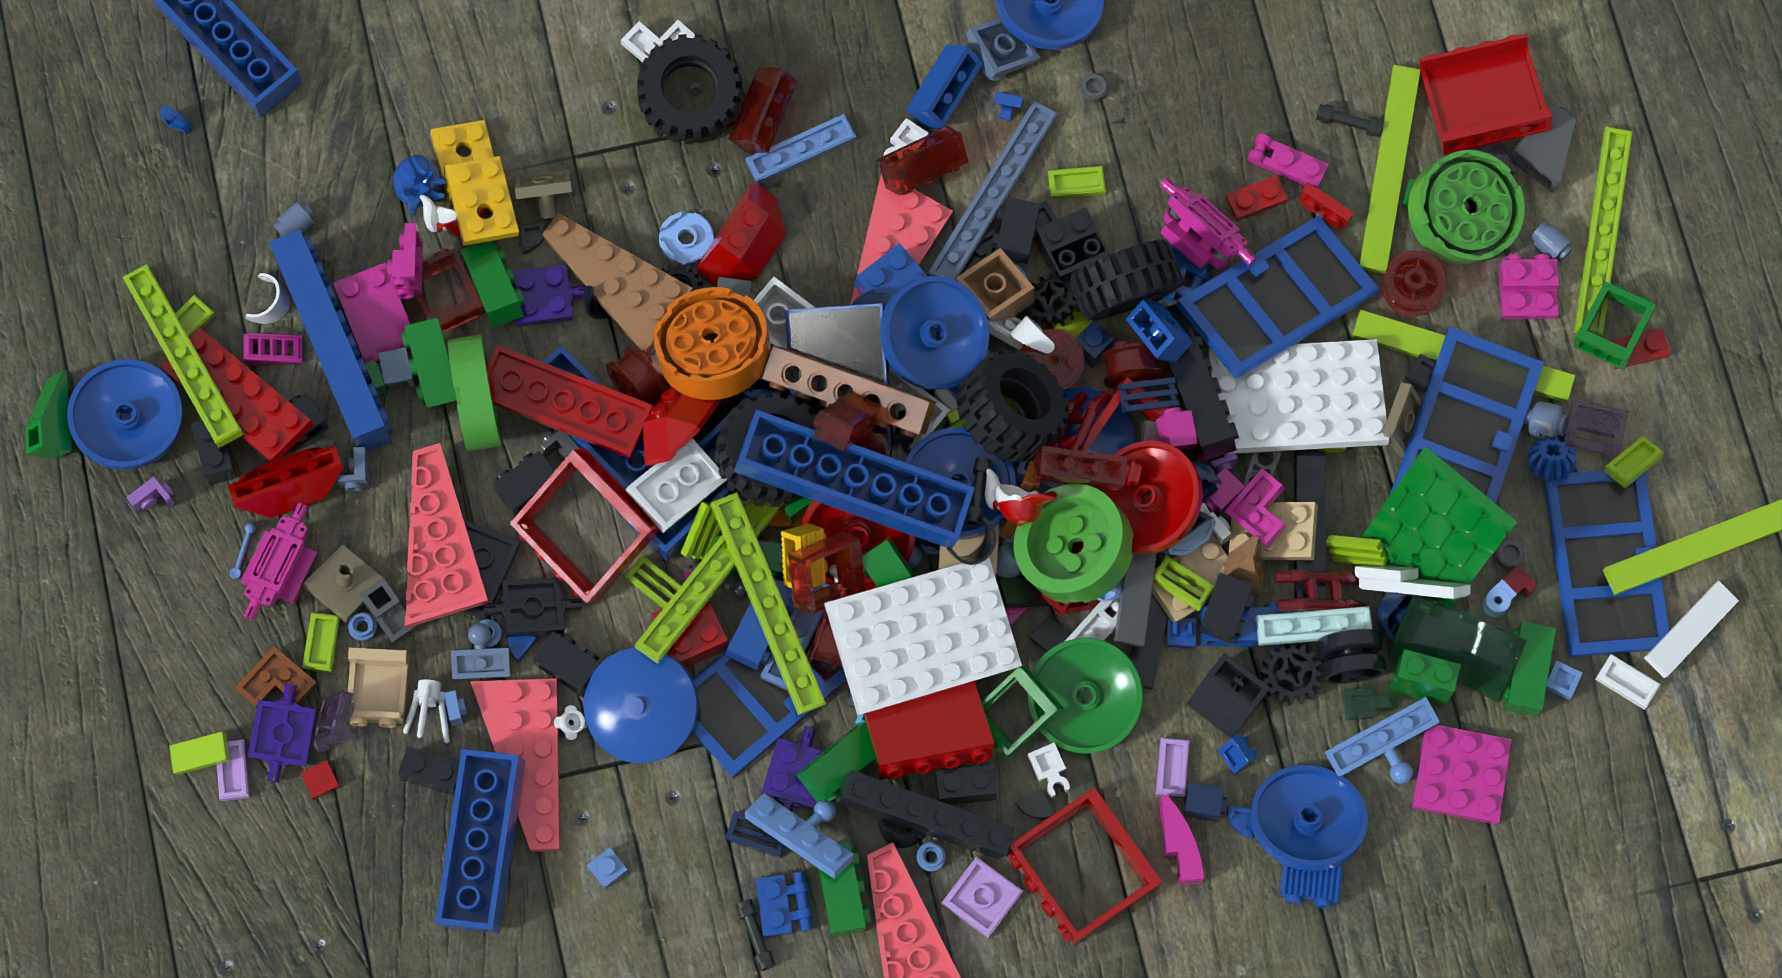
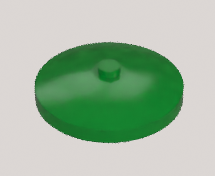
(1098, 694)

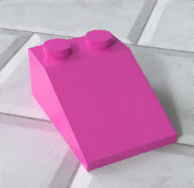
(373, 311)

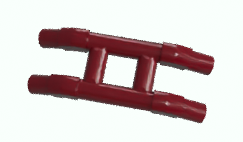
(1085, 419)
(1311, 579)

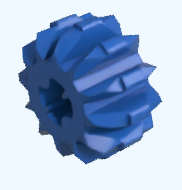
(1551, 459)

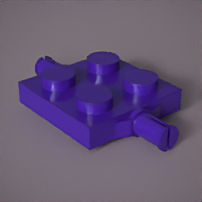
(546, 295)
(282, 733)
(785, 763)

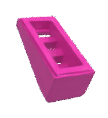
(272, 359)

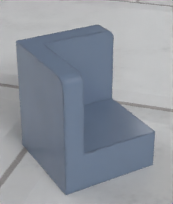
(396, 367)

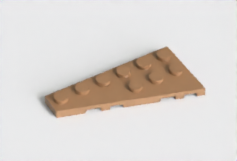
(622, 283)

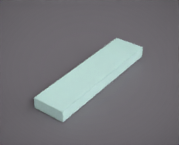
(1309, 625)

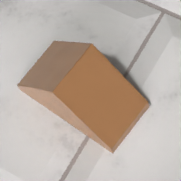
(1247, 564)

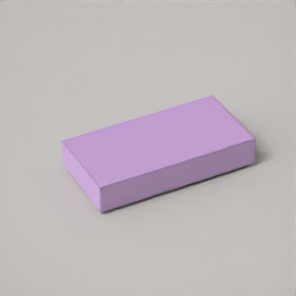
(1172, 767)
(233, 775)

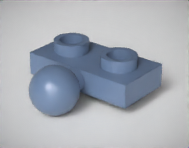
(480, 661)

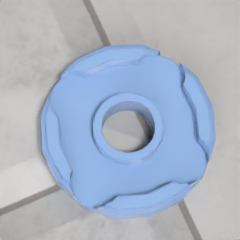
(682, 223)

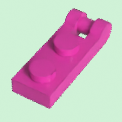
(1287, 161)

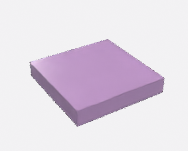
(982, 897)

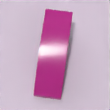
(1180, 843)

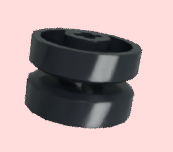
(1352, 656)

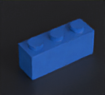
(944, 86)
(1249, 633)
(749, 642)

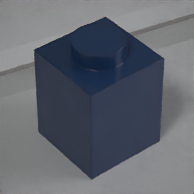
(1094, 343)
(1204, 802)

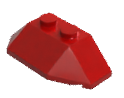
(745, 238)
(673, 424)
(293, 480)

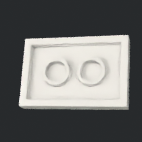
(676, 486)

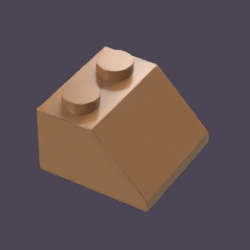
(998, 286)

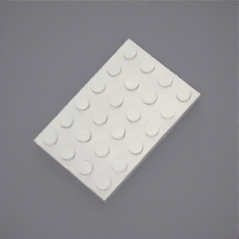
(1307, 398)
(922, 635)

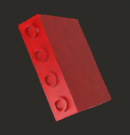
(1484, 94)
(930, 732)

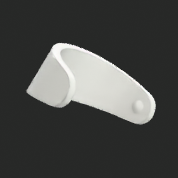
(278, 308)
(1031, 335)

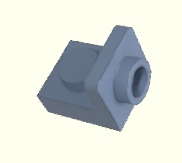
(360, 468)

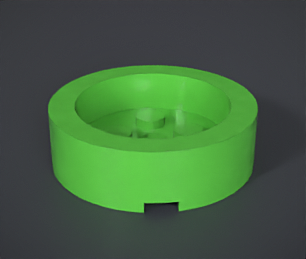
(1441, 217)
(473, 395)
(1046, 545)

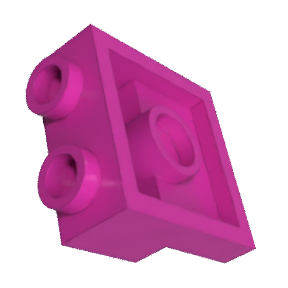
(406, 263)
(1528, 287)

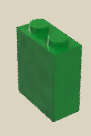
(1424, 676)

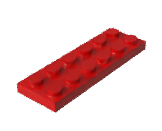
(566, 401)
(260, 411)

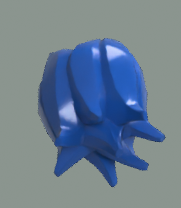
(417, 177)

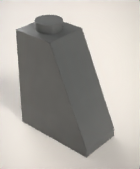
(1545, 153)

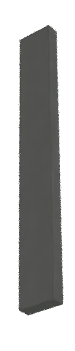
(1136, 583)

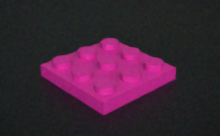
(1461, 774)

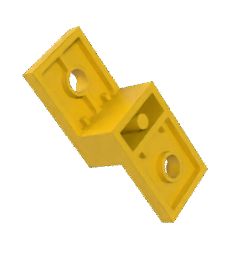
(474, 182)

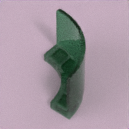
(1483, 651)

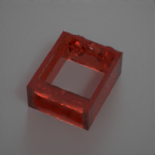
(461, 312)
(848, 565)

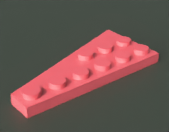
(902, 219)
(440, 555)
(522, 724)
(904, 928)

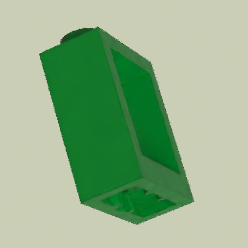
(1603, 348)
(1038, 692)

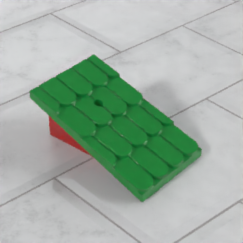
(1439, 524)

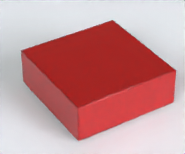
(320, 780)

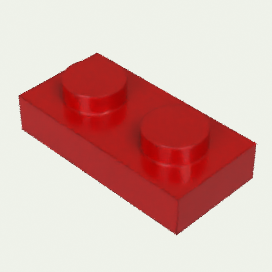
(1256, 198)
(1332, 211)
(1650, 347)

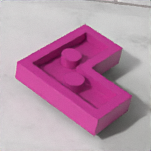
(1251, 508)

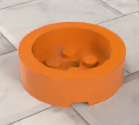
(715, 368)

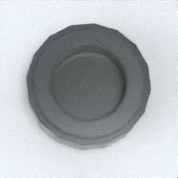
(1093, 87)
(1509, 554)

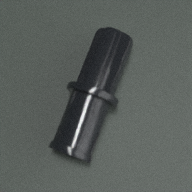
(901, 442)

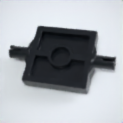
(532, 607)

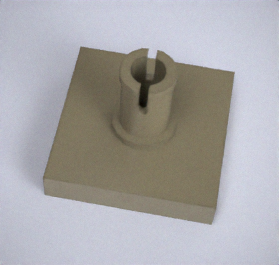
(543, 187)
(1402, 418)
(341, 581)

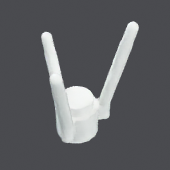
(427, 696)

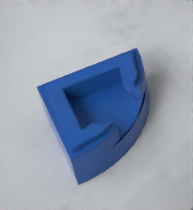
(175, 120)
(521, 645)
(1240, 820)

